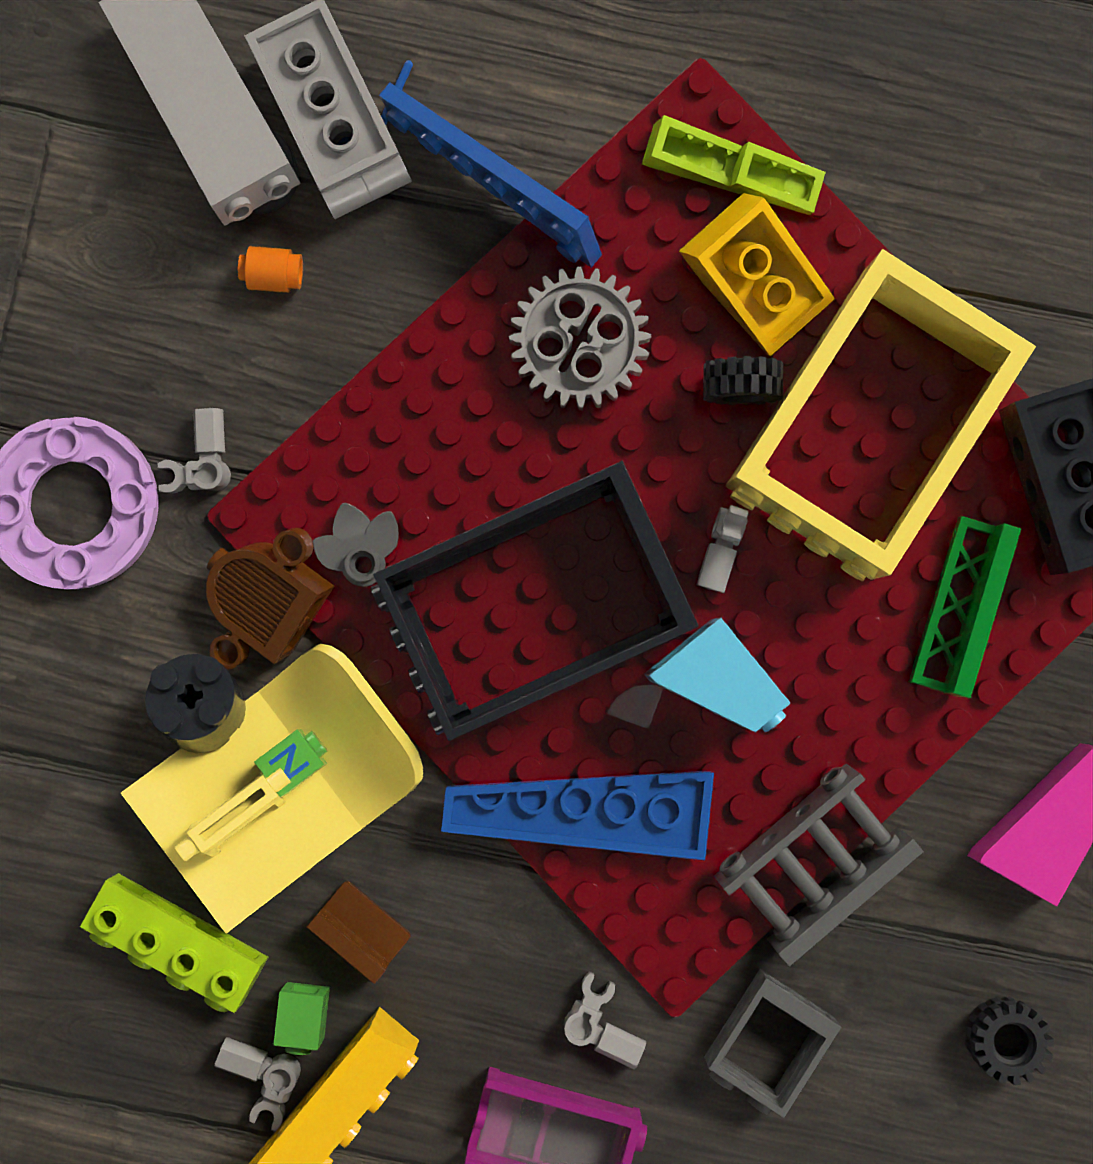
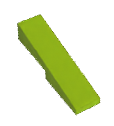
(732, 167)

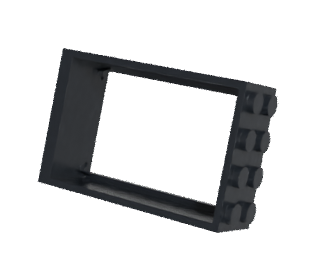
(410, 635)

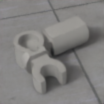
(209, 471)
(720, 556)
(583, 1028)
(277, 1073)

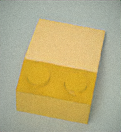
(757, 272)

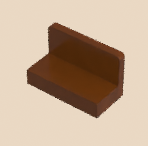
(359, 931)

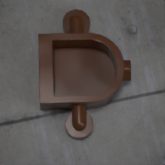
(264, 597)

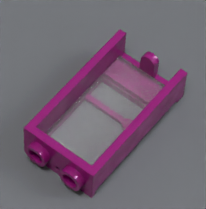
(550, 1125)

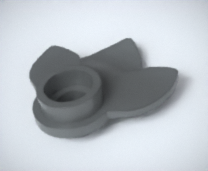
(357, 538)

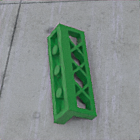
(980, 611)

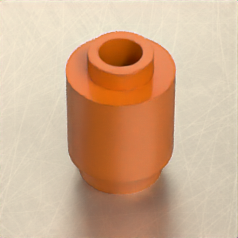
(270, 269)

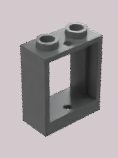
(802, 1066)

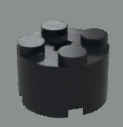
(177, 687)

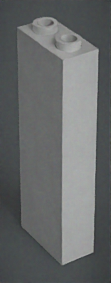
(203, 104)

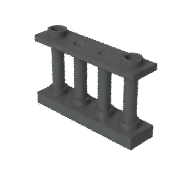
(857, 878)

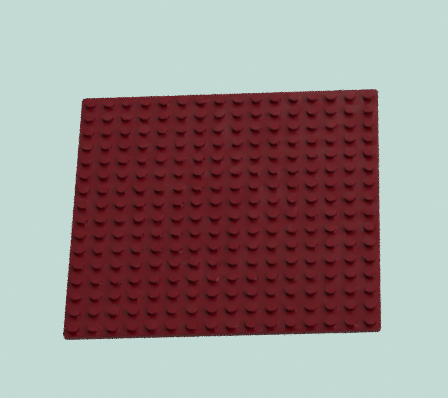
(458, 438)

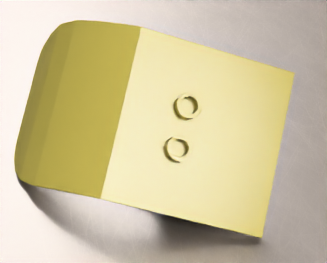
(230, 825)

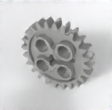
(613, 356)

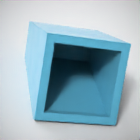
(721, 677)

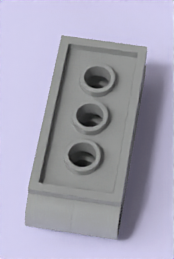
(344, 173)

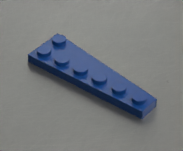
(513, 187)
(619, 813)

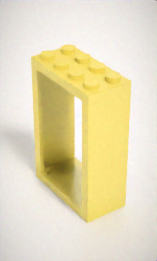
(944, 318)

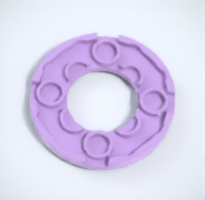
(133, 499)

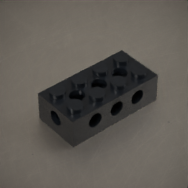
(1046, 468)

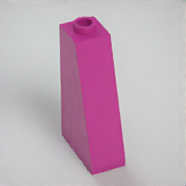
(1046, 832)

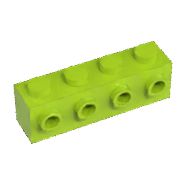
(174, 943)

